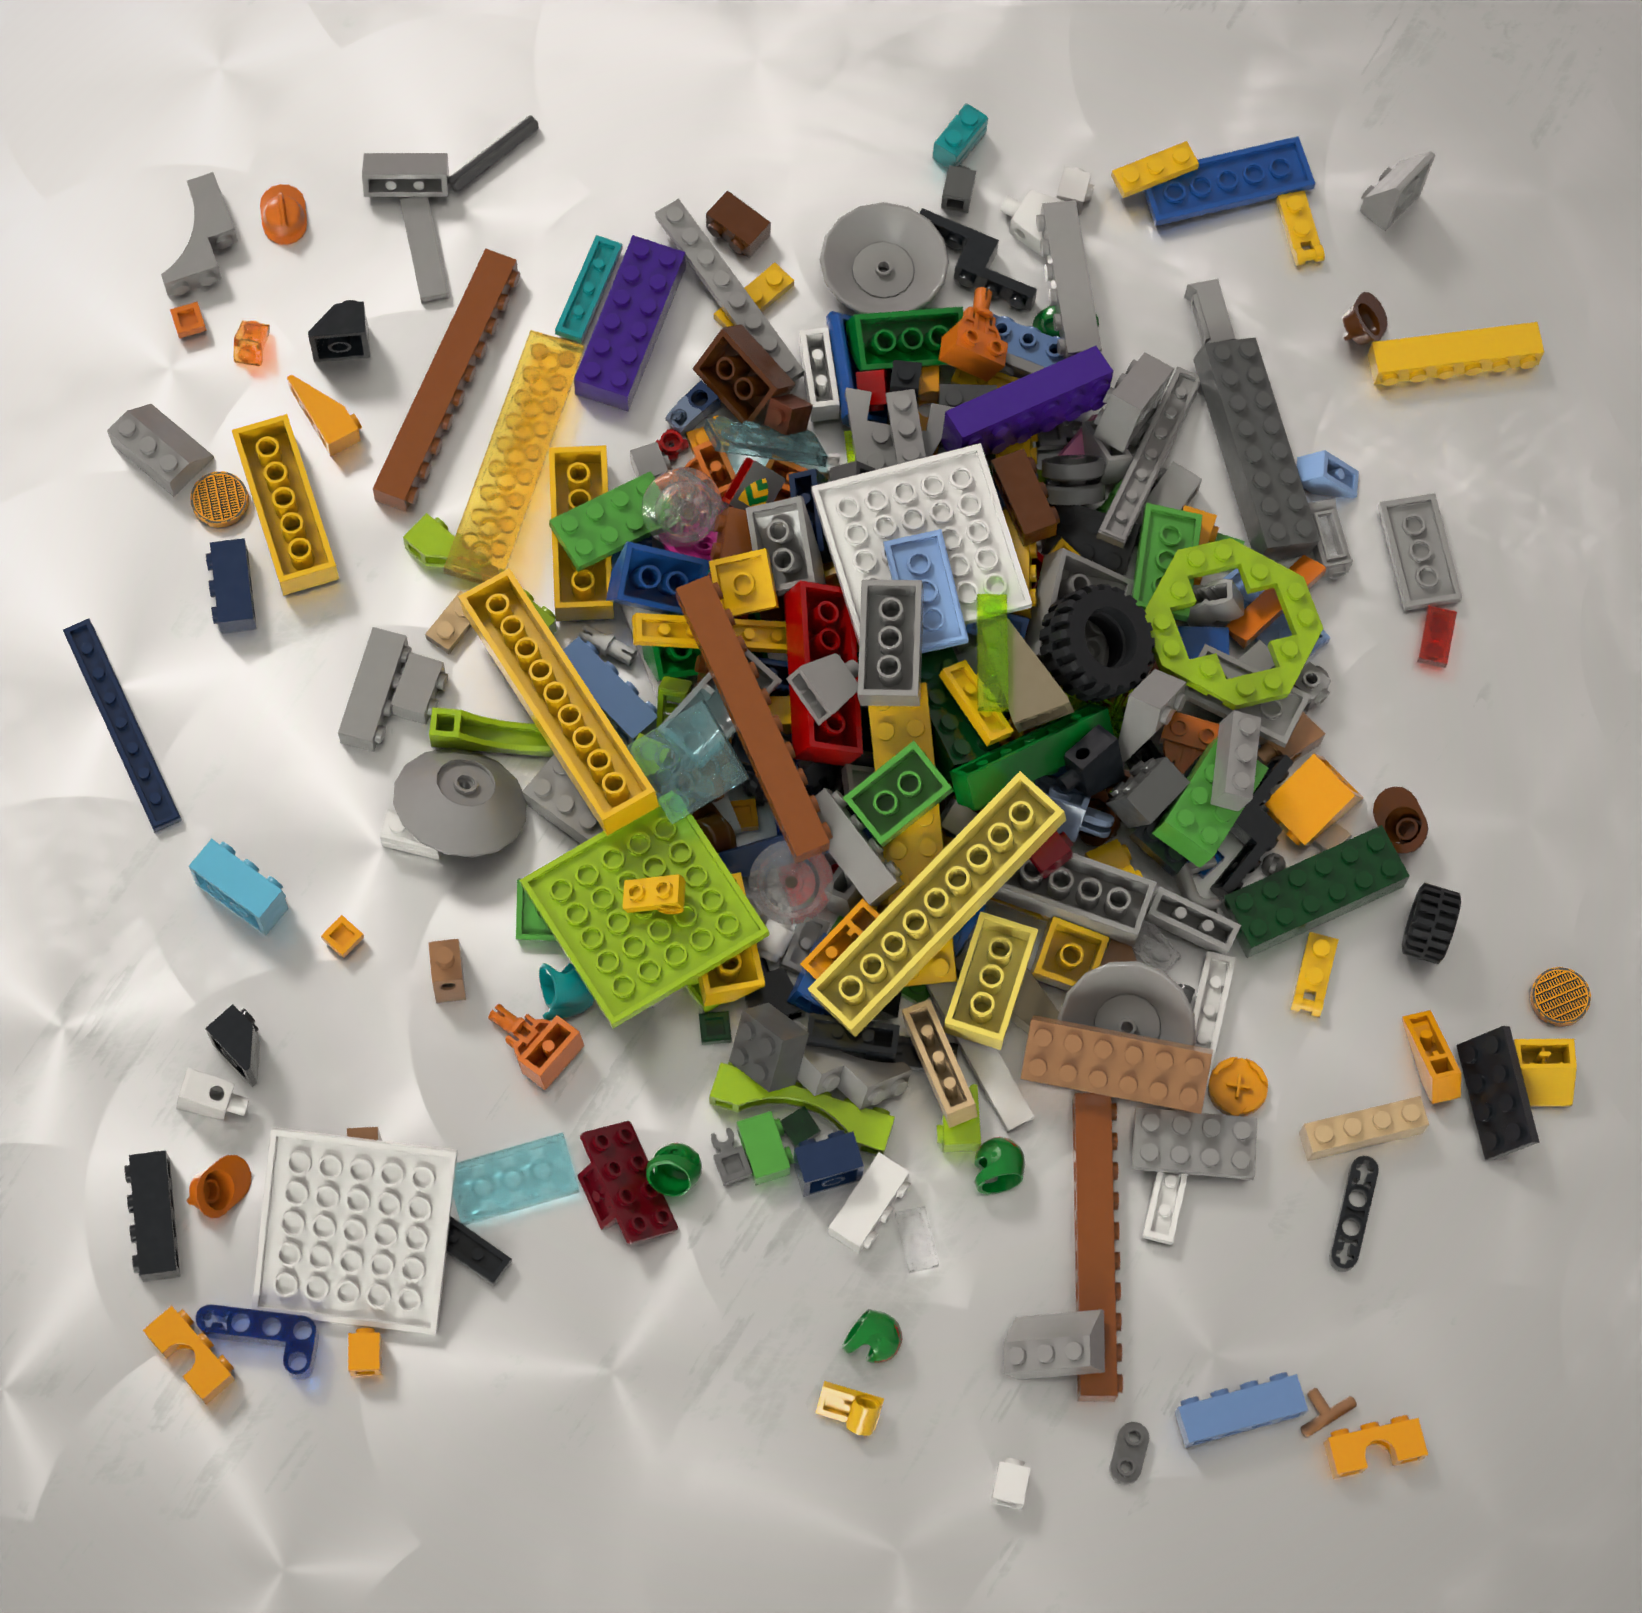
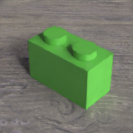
(764, 1147)

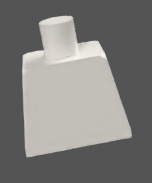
(1024, 218)
(197, 1093)

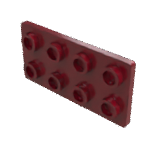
(619, 1186)

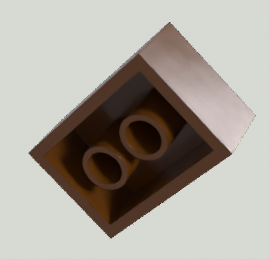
(742, 374)

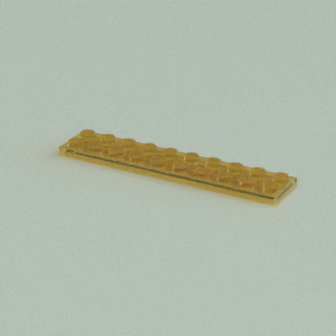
(514, 458)

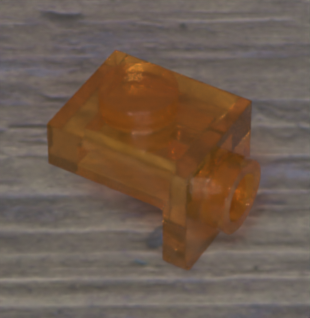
(250, 342)

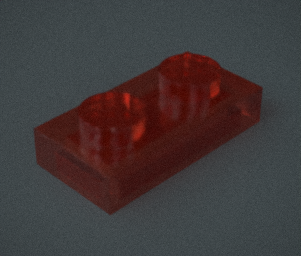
(1436, 636)

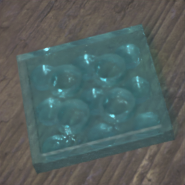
(688, 761)

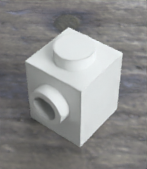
(1075, 186)

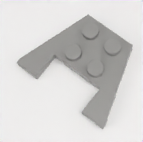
(874, 440)

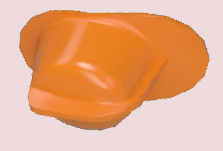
(283, 214)
(220, 1186)

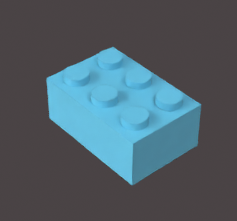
(239, 886)

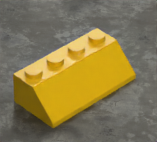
(734, 977)

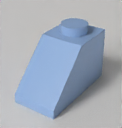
(1327, 475)

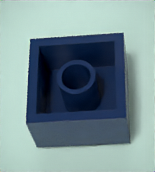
(828, 1163)

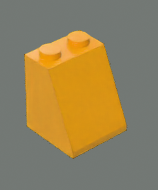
(1312, 800)

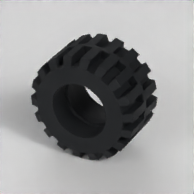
(1431, 923)

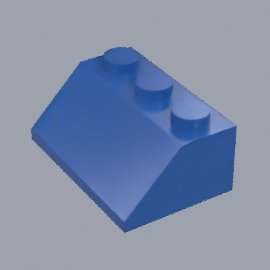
(649, 577)

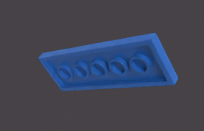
(1232, 181)

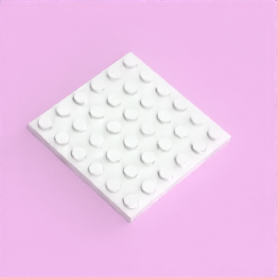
(917, 497)
(354, 1230)

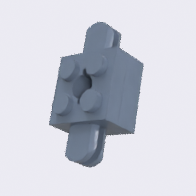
(1076, 810)

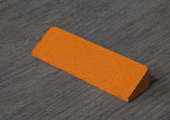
(1266, 606)

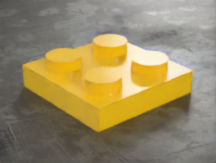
(745, 582)

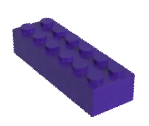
(630, 323)
(1030, 404)

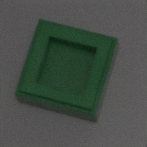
(715, 1028)
(800, 1126)

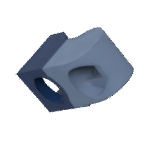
(693, 408)

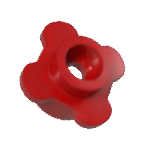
(674, 437)

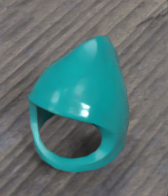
(563, 992)

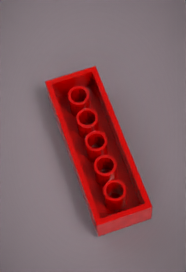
(817, 628)

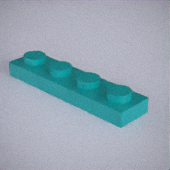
(588, 289)

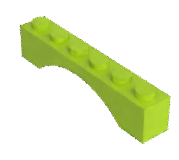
(431, 545)
(477, 733)
(739, 1092)

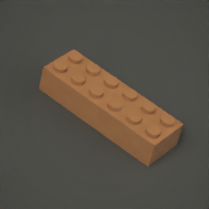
(1116, 1064)

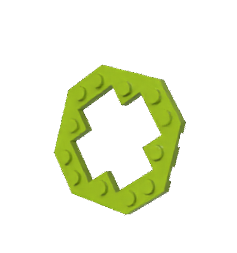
(1257, 574)

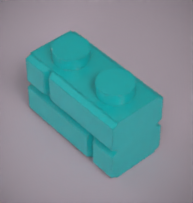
(960, 137)

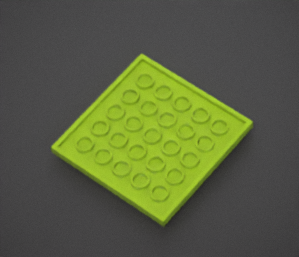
(643, 955)

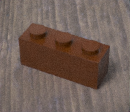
(1024, 497)

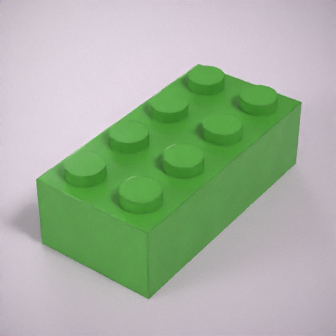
(1191, 822)

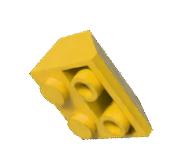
(1548, 1070)

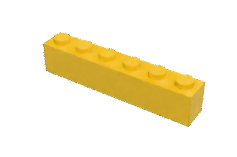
(1455, 353)

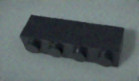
(153, 1216)

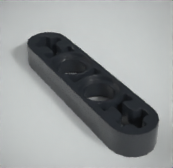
(1353, 1213)

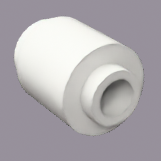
(777, 942)

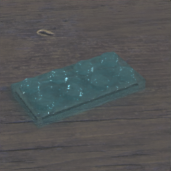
(764, 442)
(513, 1179)

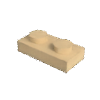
(449, 627)

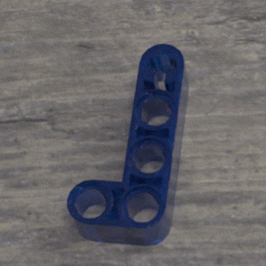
(256, 1333)

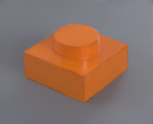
(188, 320)

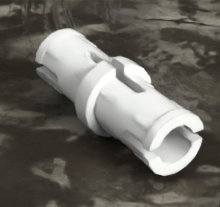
(608, 645)

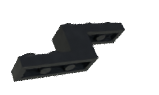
(976, 259)
(1254, 830)
(876, 1040)

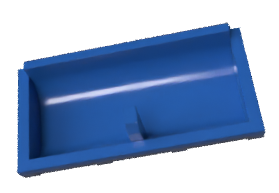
(845, 366)

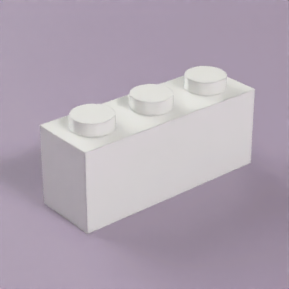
(819, 374)
(870, 1203)

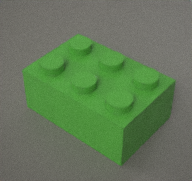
(898, 794)

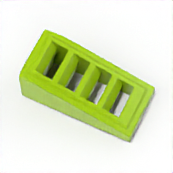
(671, 690)

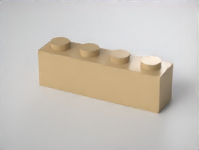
(939, 1063)
(1363, 1128)

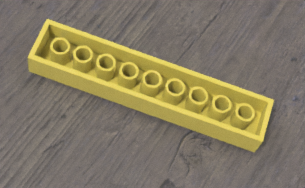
(937, 904)

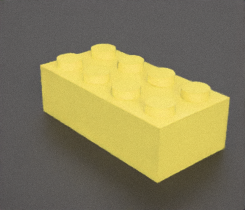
(990, 980)

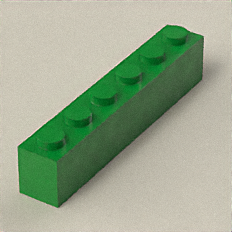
(1033, 754)

